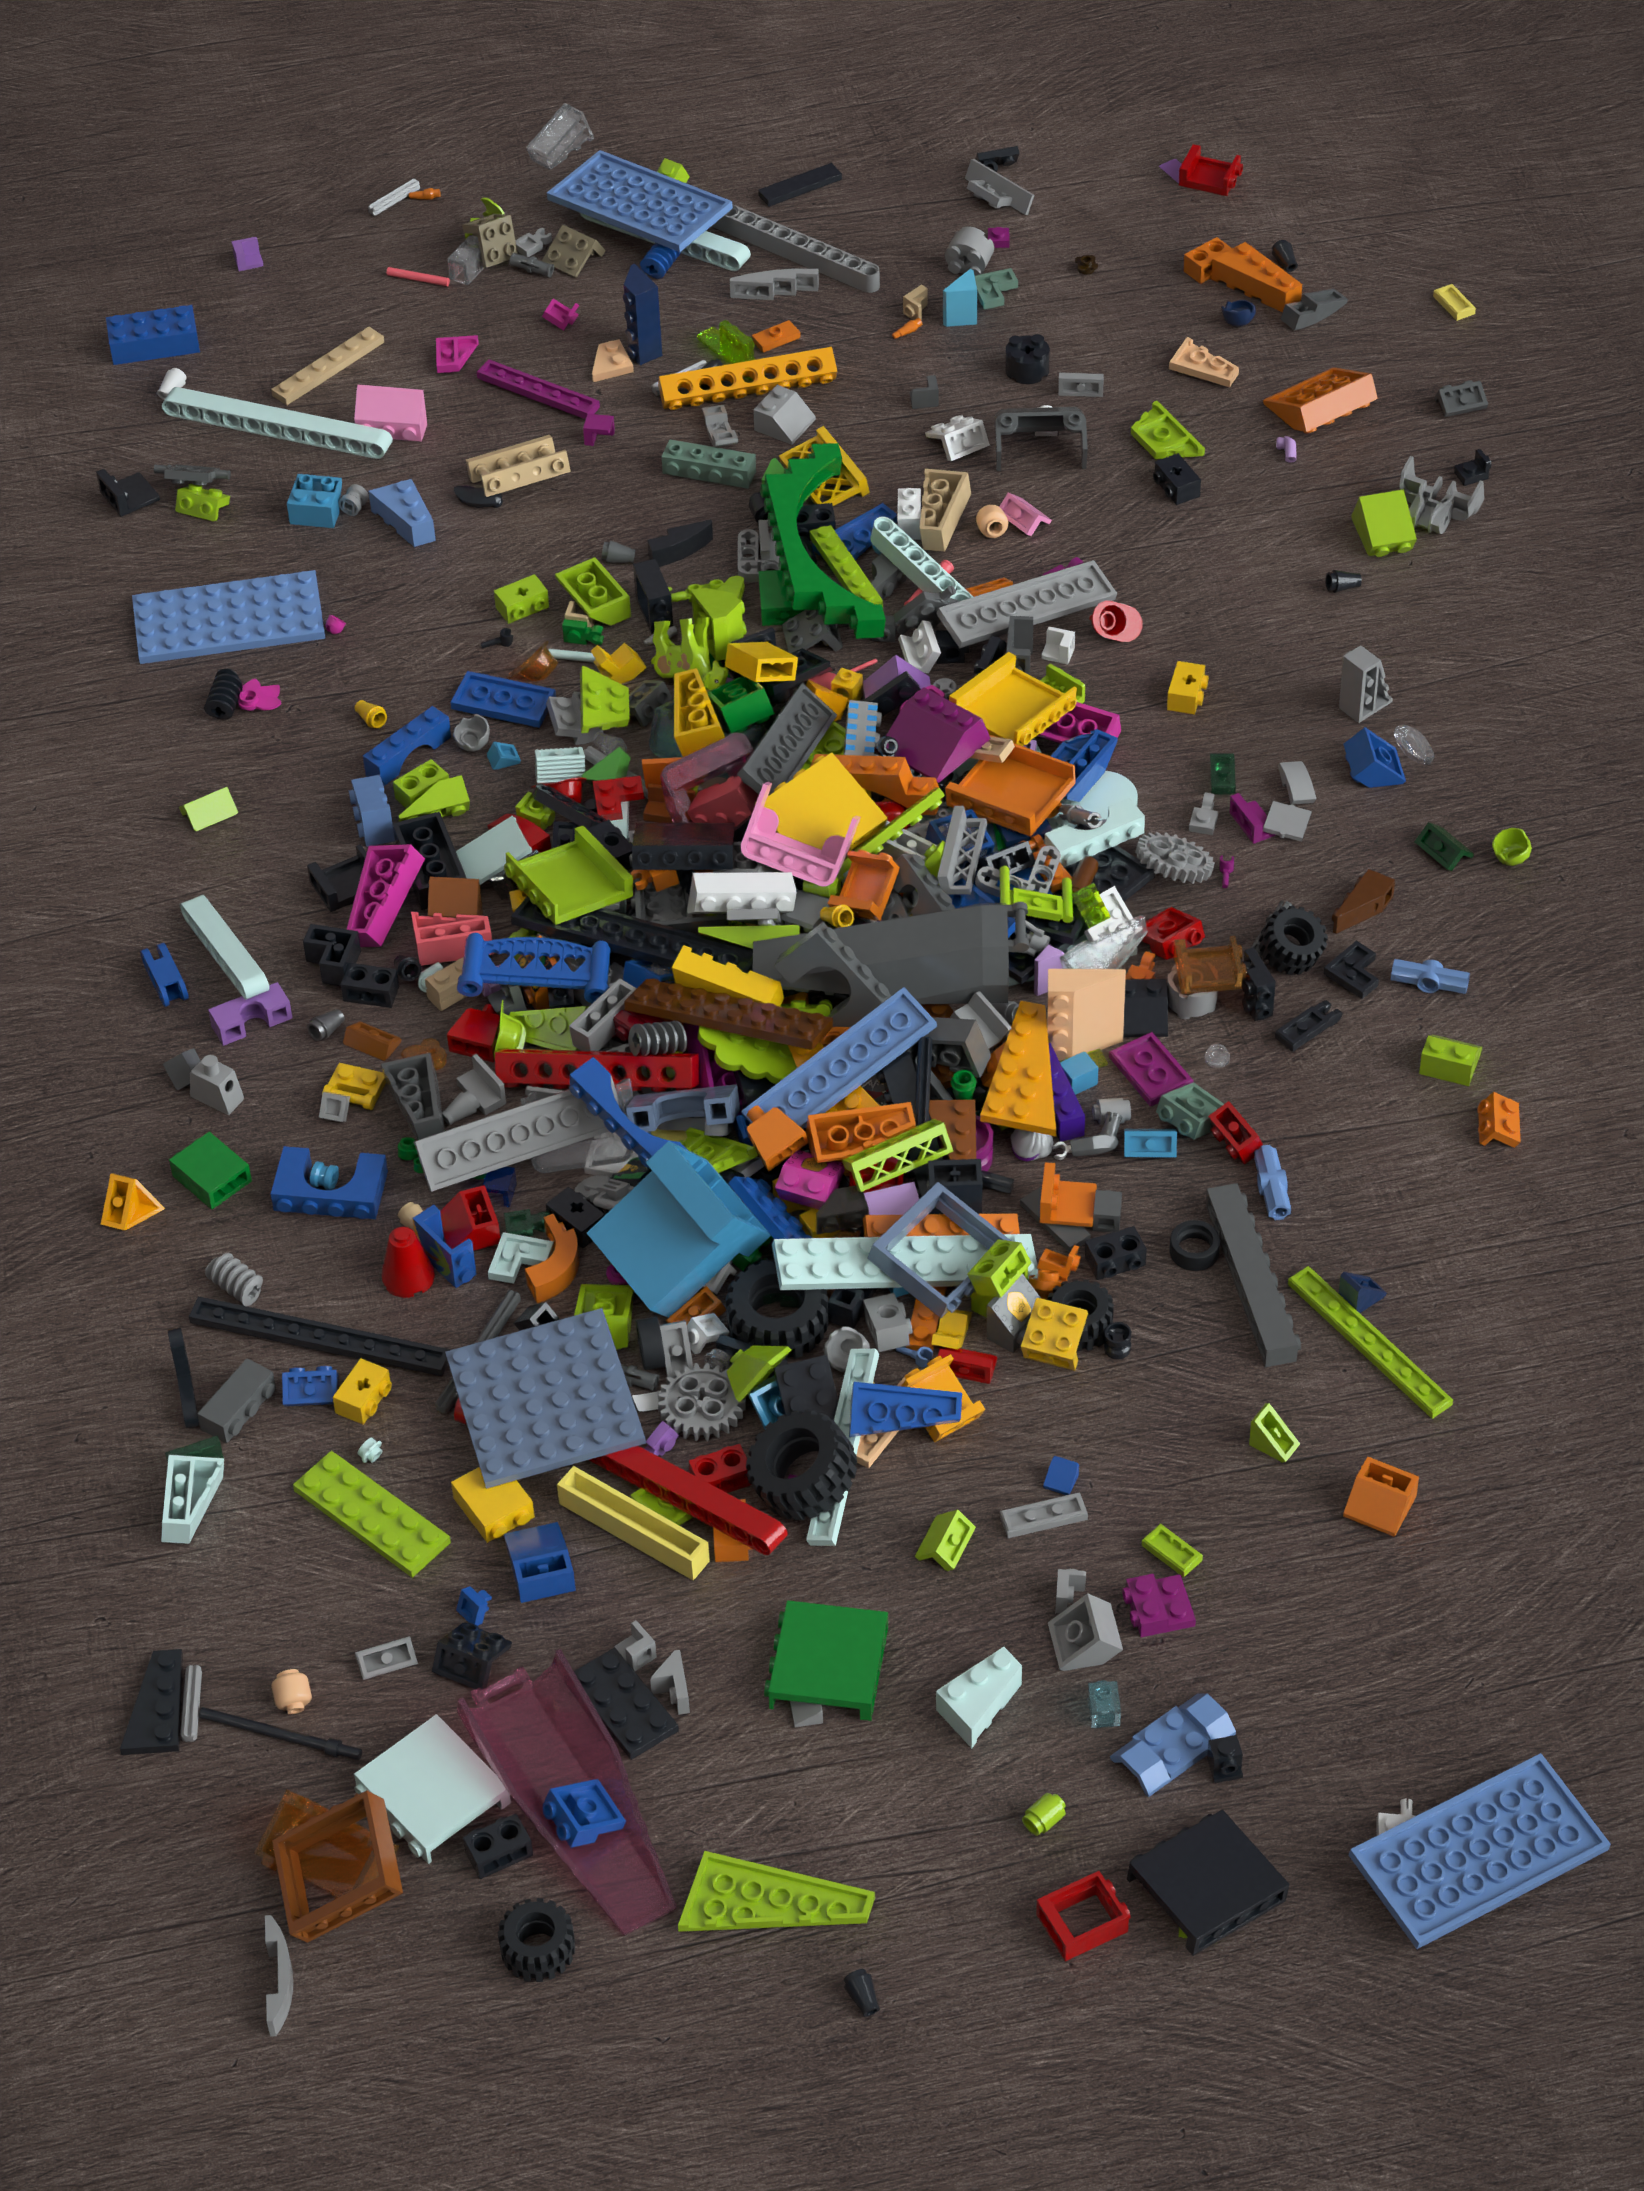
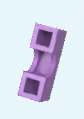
(230, 1017)

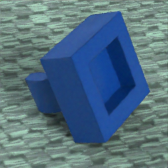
(473, 1605)

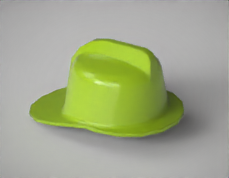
(511, 1033)

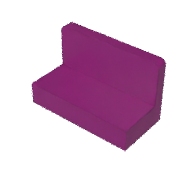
(1249, 817)

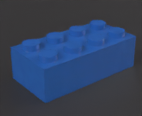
(152, 334)

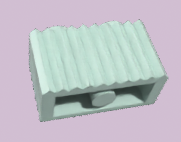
(559, 764)

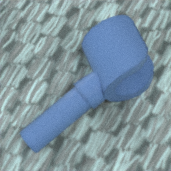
(918, 1355)

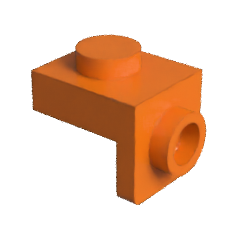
(1057, 1262)

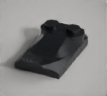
(808, 666)

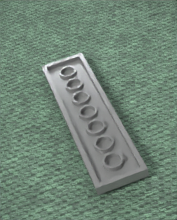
(1039, 598)
(506, 1138)

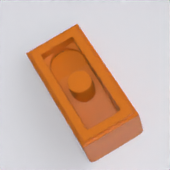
(701, 1304)

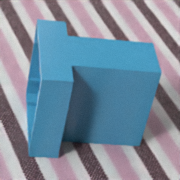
(676, 1229)

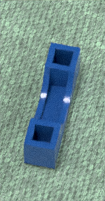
(387, 758)

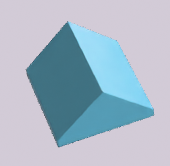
(960, 301)

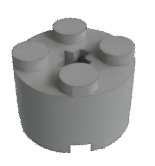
(969, 251)
(1188, 1004)

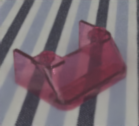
(678, 777)

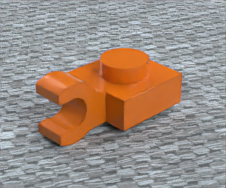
(1145, 968)

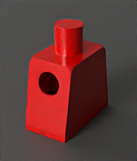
(475, 1033)

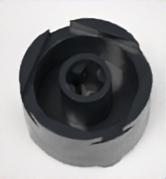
(1027, 358)

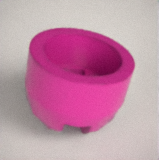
(334, 625)

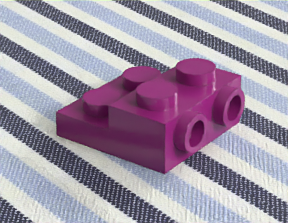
(1158, 1604)

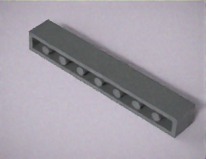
(1252, 1275)

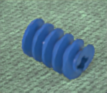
(658, 260)

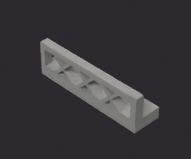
(956, 839)

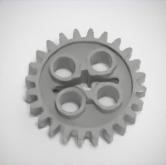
(1174, 857)
(699, 1402)

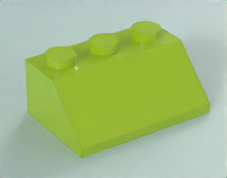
(596, 592)

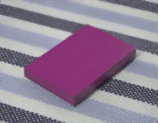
(1149, 1068)

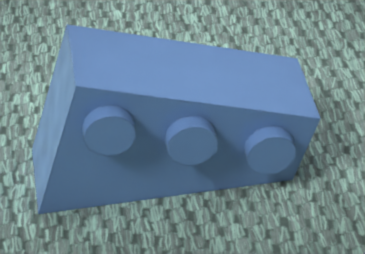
(404, 510)
(371, 810)

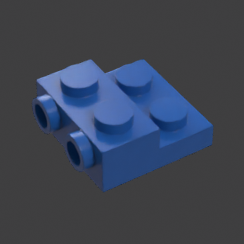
(582, 1812)

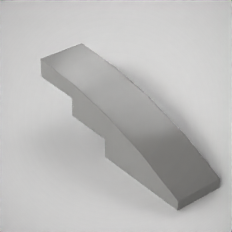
(774, 282)

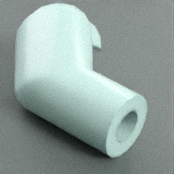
(426, 973)

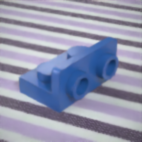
(309, 1387)

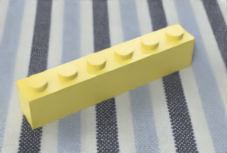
(633, 1523)

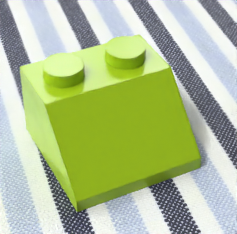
(1449, 1059)

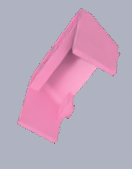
(789, 855)

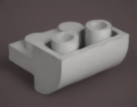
(566, 718)

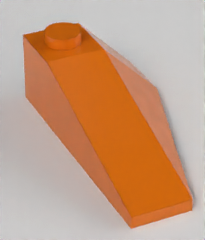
(848, 1132)

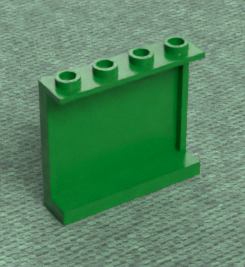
(828, 1656)

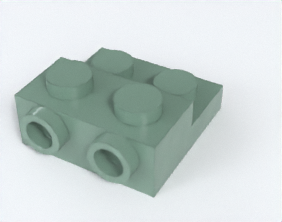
(1188, 1110)

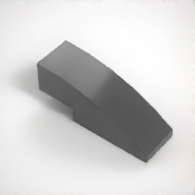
(1312, 308)

